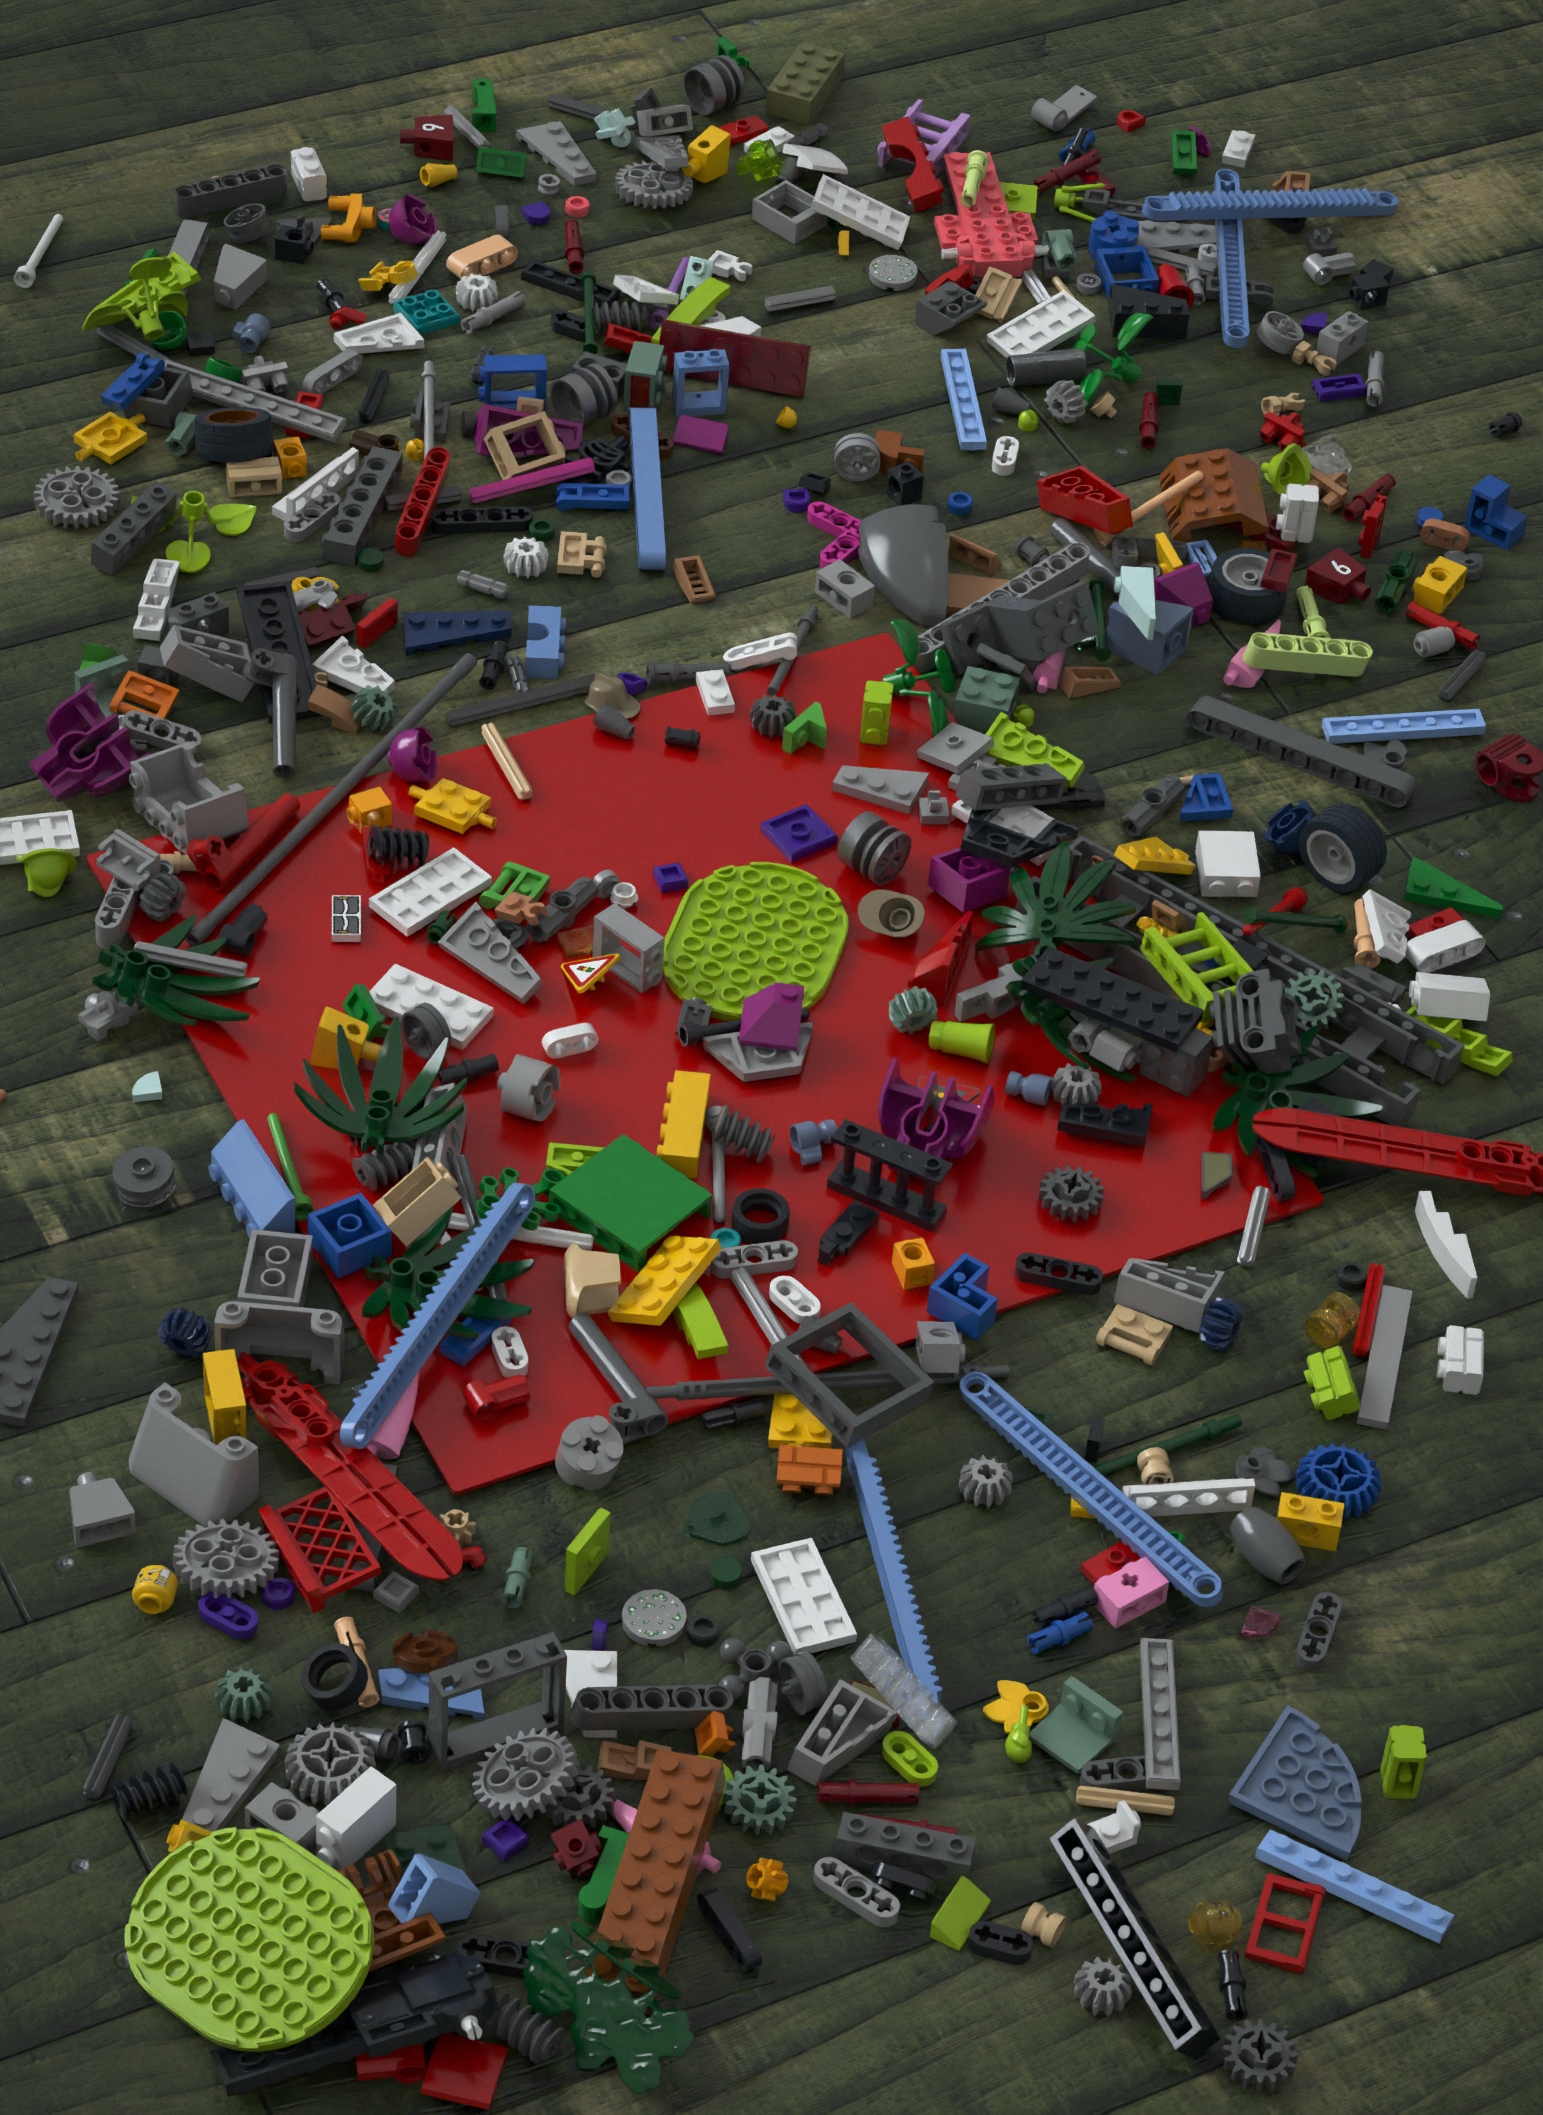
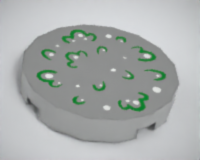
(893, 272)
(654, 1617)

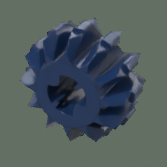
(1221, 1324)
(185, 1332)

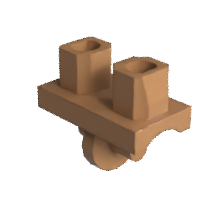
(1332, 488)

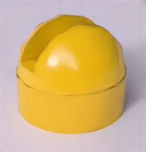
(787, 418)
(415, 450)

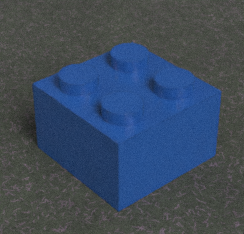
(349, 1235)

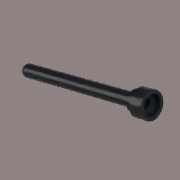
(691, 1033)

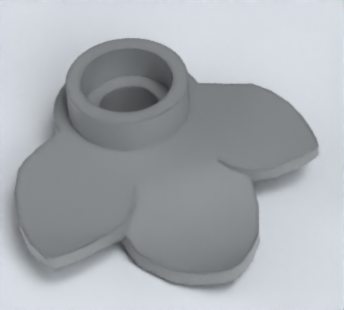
(320, 592)

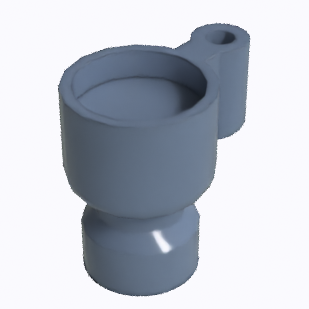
(251, 332)
(1033, 1088)
(807, 1138)

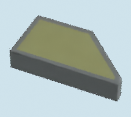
(1215, 1172)

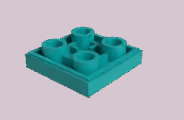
(427, 311)

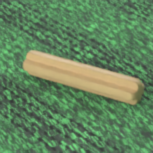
(1136, 1801)

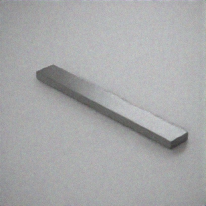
(281, 410)

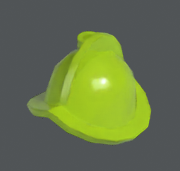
(1287, 468)
(47, 870)

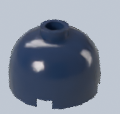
(1287, 825)

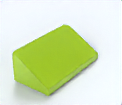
(958, 1914)

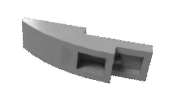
(989, 997)

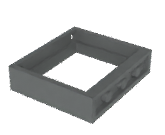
(823, 1401)
(485, 1670)

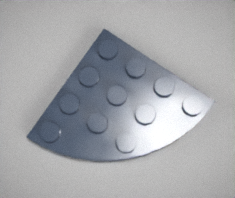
(1303, 1785)

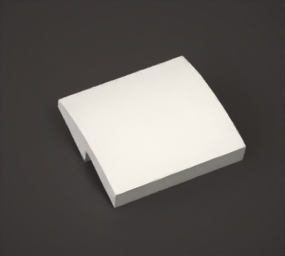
(815, 158)

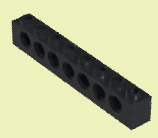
(1135, 1939)

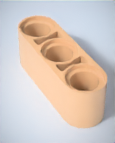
(482, 257)

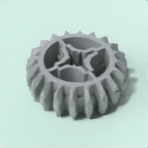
(310, 1757)

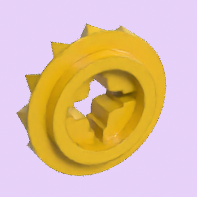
(1145, 922)

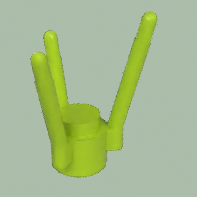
(1065, 199)

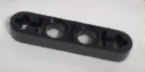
(451, 520)

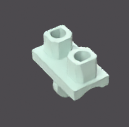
(613, 126)
(697, 272)

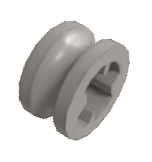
(548, 184)

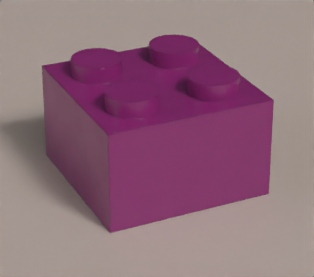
(967, 879)

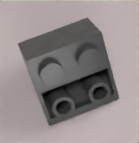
(946, 308)

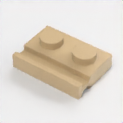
(999, 292)

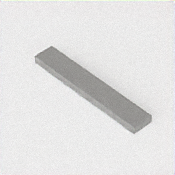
(1384, 1357)
(1159, 1714)

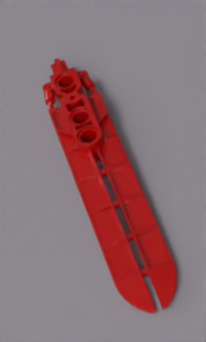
(1501, 1164)
(352, 1475)

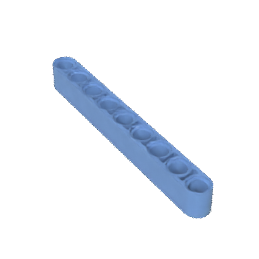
(647, 489)

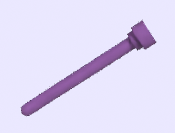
(661, 313)

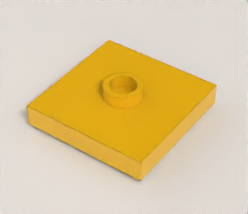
(1167, 557)

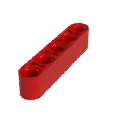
(422, 501)

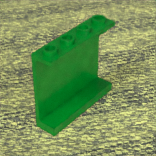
(628, 1199)

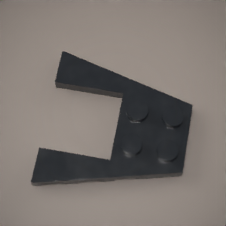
(1009, 847)

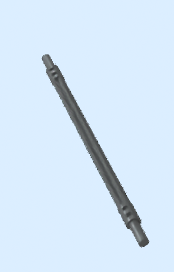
(834, 1381)

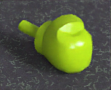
(1017, 1744)

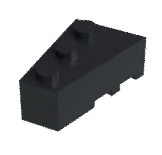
(1168, 312)

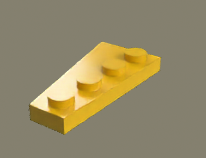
(1154, 856)

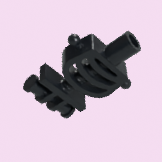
(605, 456)

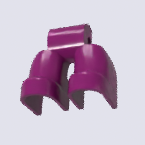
(71, 729)
(956, 1127)

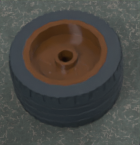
(233, 434)

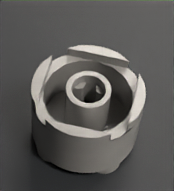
(529, 1088)
(589, 1453)

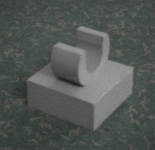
(933, 809)

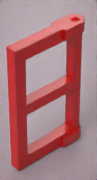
(1286, 1962)

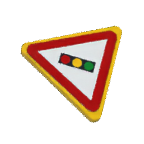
(588, 971)

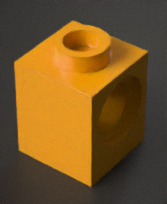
(291, 457)
(369, 808)
(913, 1263)

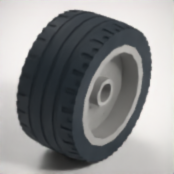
(1237, 589)
(1342, 847)

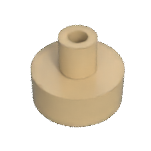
(1104, 405)

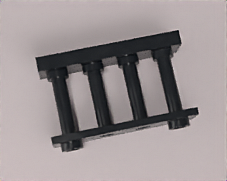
(881, 1193)

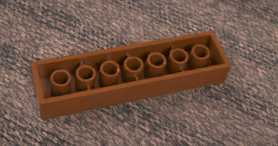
(661, 1861)

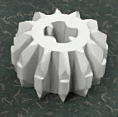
(476, 292)
(526, 557)

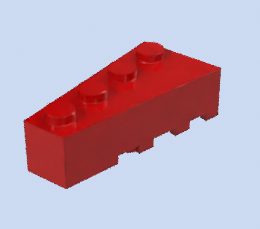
(1086, 500)

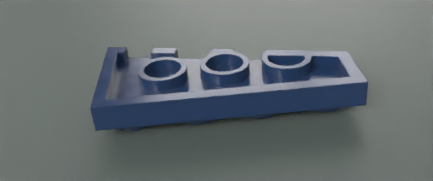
(444, 628)

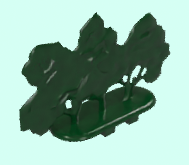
(606, 2013)

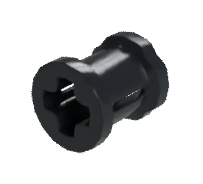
(413, 1740)

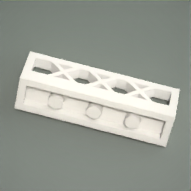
(328, 479)
(1192, 1496)

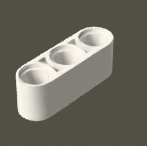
(1444, 946)

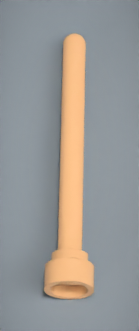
(1105, 538)

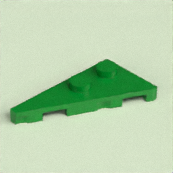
(1436, 888)

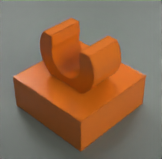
(713, 1735)

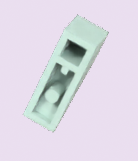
(1137, 597)

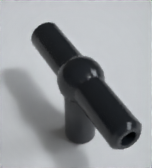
(1074, 150)

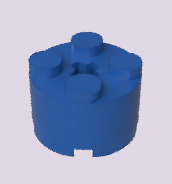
(1111, 232)

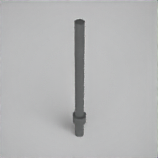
(805, 626)

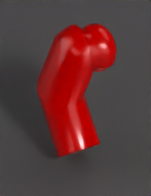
(346, 315)
(473, 1555)

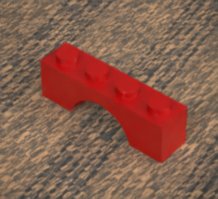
(904, 143)

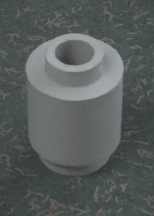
(1434, 641)

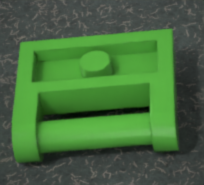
(527, 882)

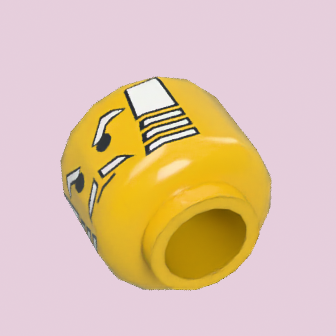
(155, 1589)

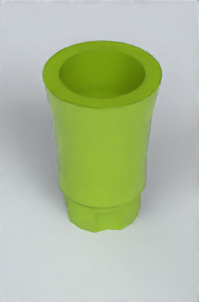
(963, 1039)

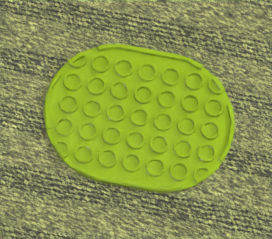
(754, 930)
(249, 1939)

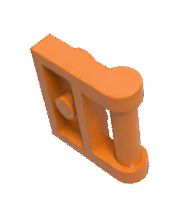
(146, 693)

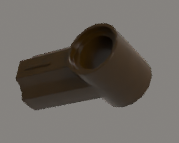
(365, 441)

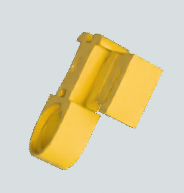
(397, 274)

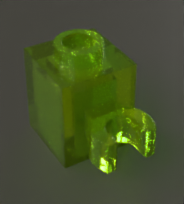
(761, 159)

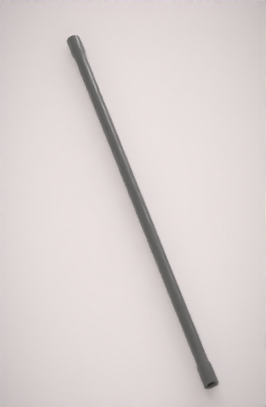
(206, 926)

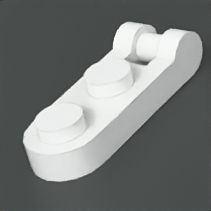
(762, 651)

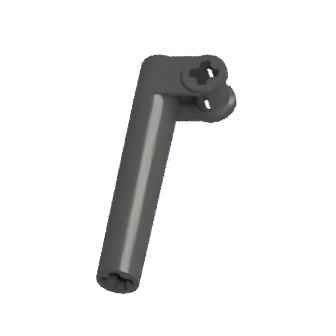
(1099, 563)
(280, 673)
(637, 1412)

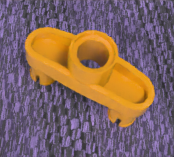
(357, 218)

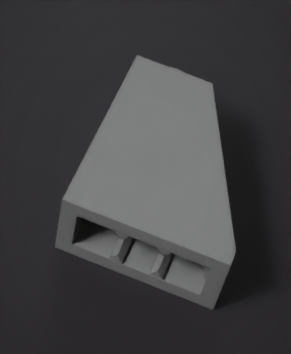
(238, 276)

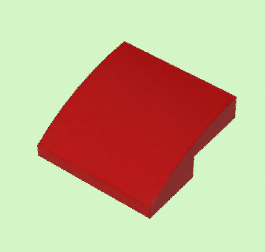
(464, 2070)

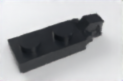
(847, 1231)

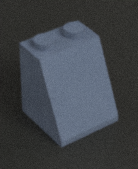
(1168, 641)

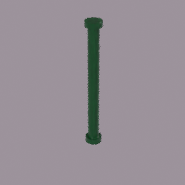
(588, 279)
(1097, 586)
(1253, 915)

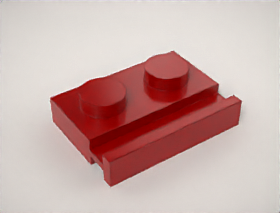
(1373, 525)

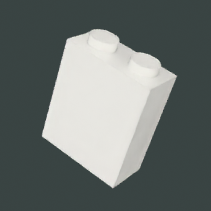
(1227, 864)
(1450, 996)
(356, 1820)

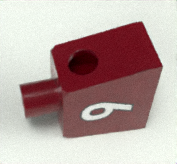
(431, 137)
(1338, 577)

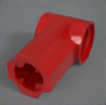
(487, 1399)
(405, 2064)

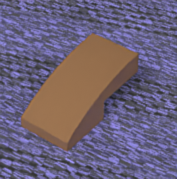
(334, 706)
(1169, 917)
(627, 1761)

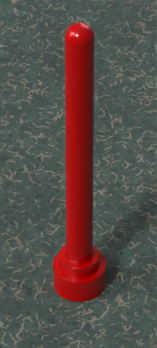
(1292, 901)

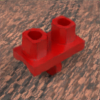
(1284, 427)

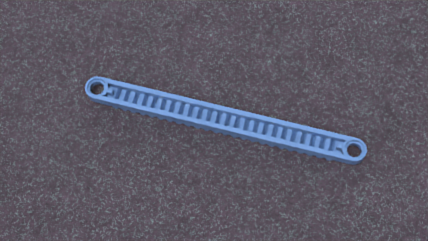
(1269, 204)
(1231, 268)
(436, 1315)
(1091, 1489)
(891, 1566)

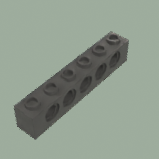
(362, 506)

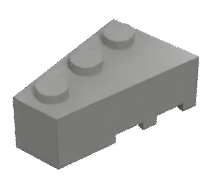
(1166, 1292)

